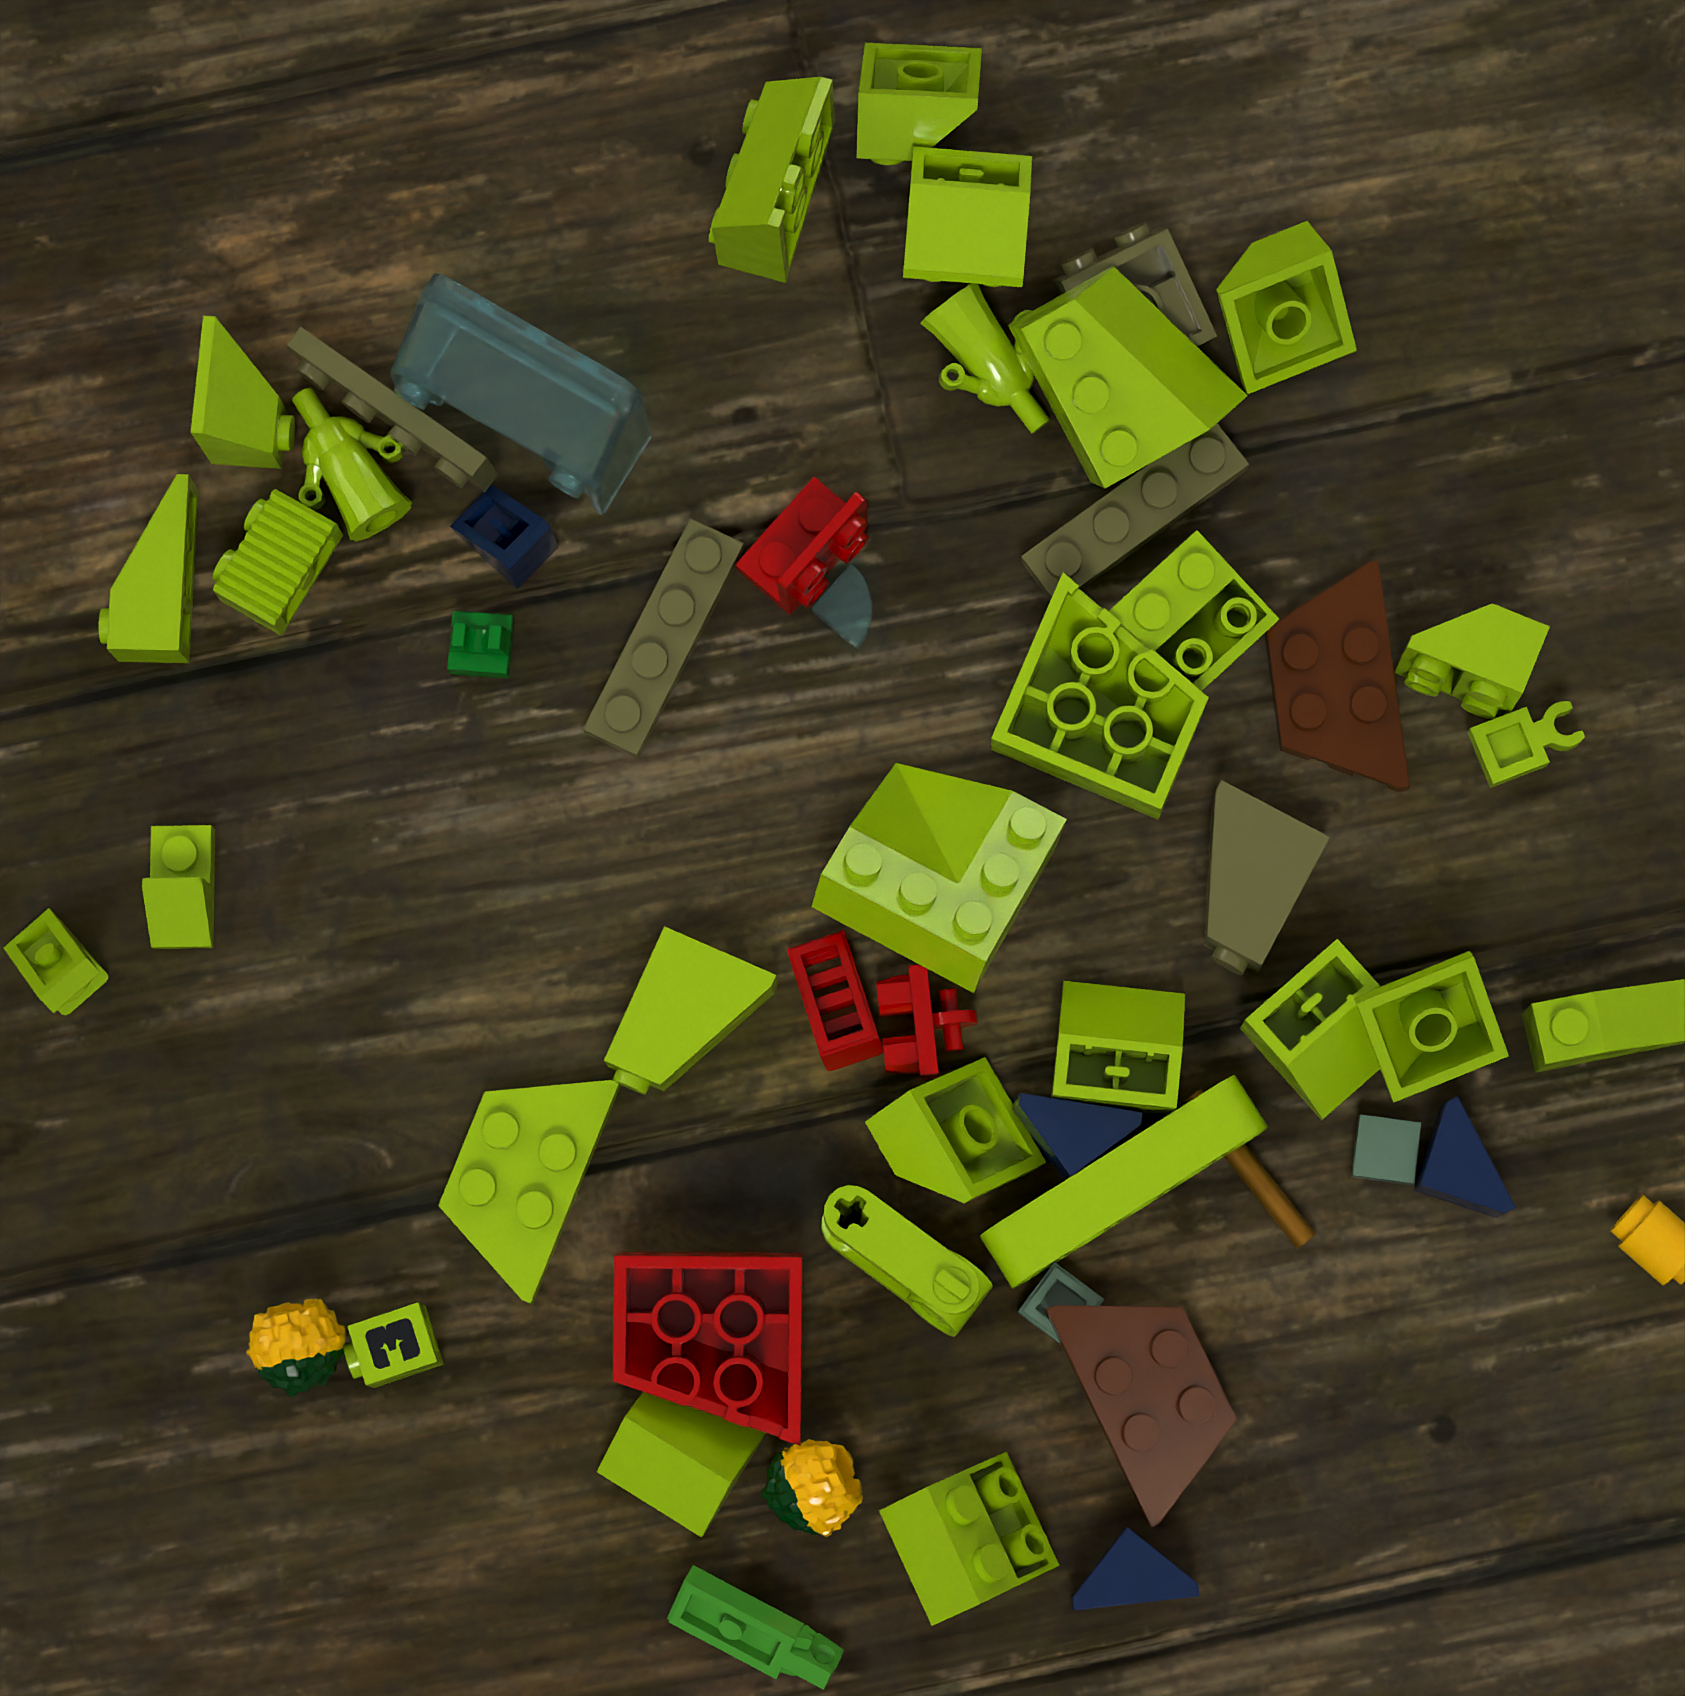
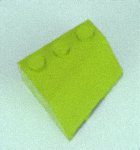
(774, 177)
(1121, 376)
(1099, 706)

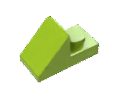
(181, 887)
(55, 964)

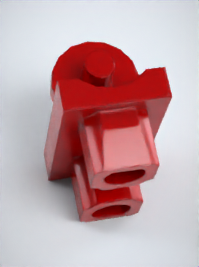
(912, 995)

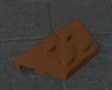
(1338, 681)
(1148, 1394)

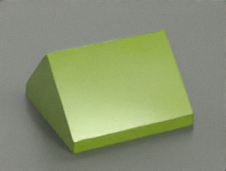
(679, 1459)

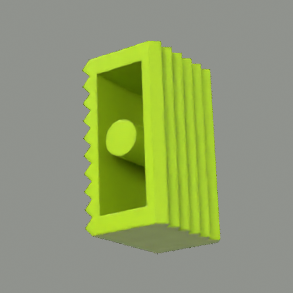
(275, 561)

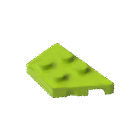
(525, 1173)

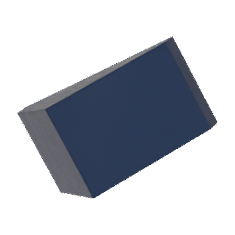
(506, 535)
(1073, 1131)
(1459, 1167)
(1131, 1575)

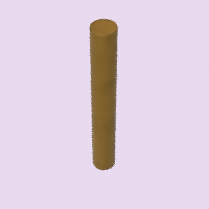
(1268, 1192)

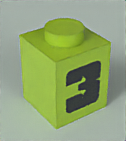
(392, 1346)

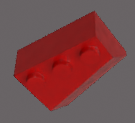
(713, 1333)

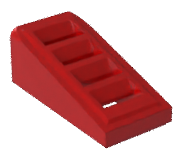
(851, 1047)

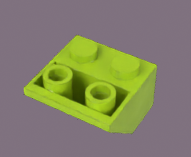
(967, 217)
(1195, 612)
(1475, 658)
(1316, 1031)
(1119, 1047)
(969, 1538)

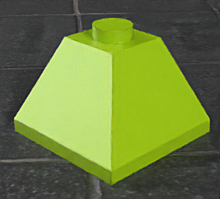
(913, 97)
(1285, 308)
(235, 408)
(1431, 1026)
(956, 1134)

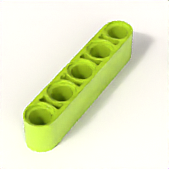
(1123, 1181)

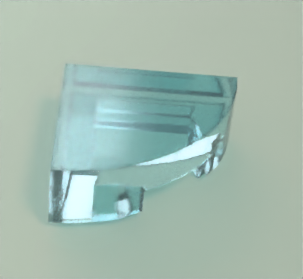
(847, 607)

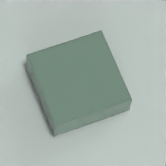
(1386, 1149)
(1056, 1288)

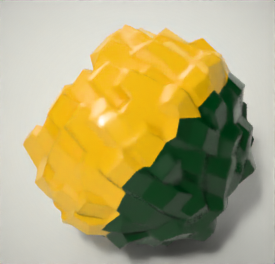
(296, 1345)
(813, 1487)

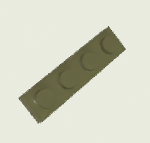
(409, 425)
(1136, 511)
(664, 638)

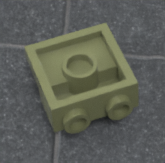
(1155, 269)

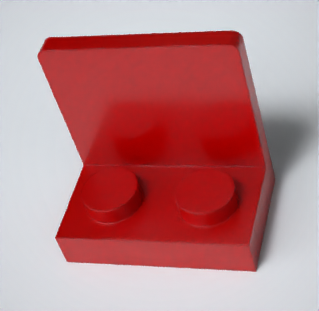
(805, 545)

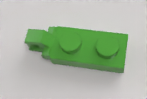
(752, 1630)

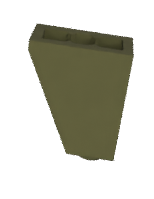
(1253, 876)

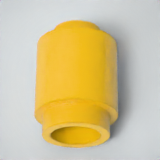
(1653, 1239)

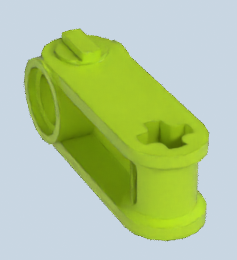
(905, 1259)

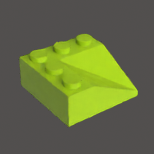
(939, 869)

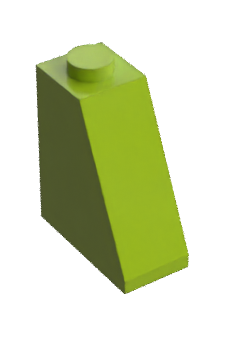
(683, 1010)

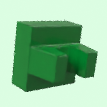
(480, 644)

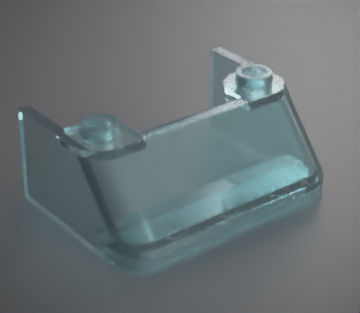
(523, 386)

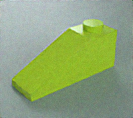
(154, 591)
(1605, 1024)

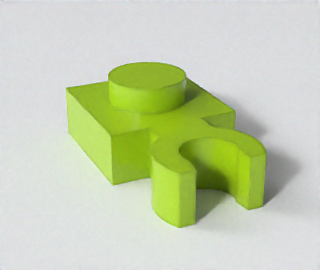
(1516, 745)

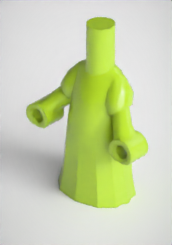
(982, 348)
(358, 484)

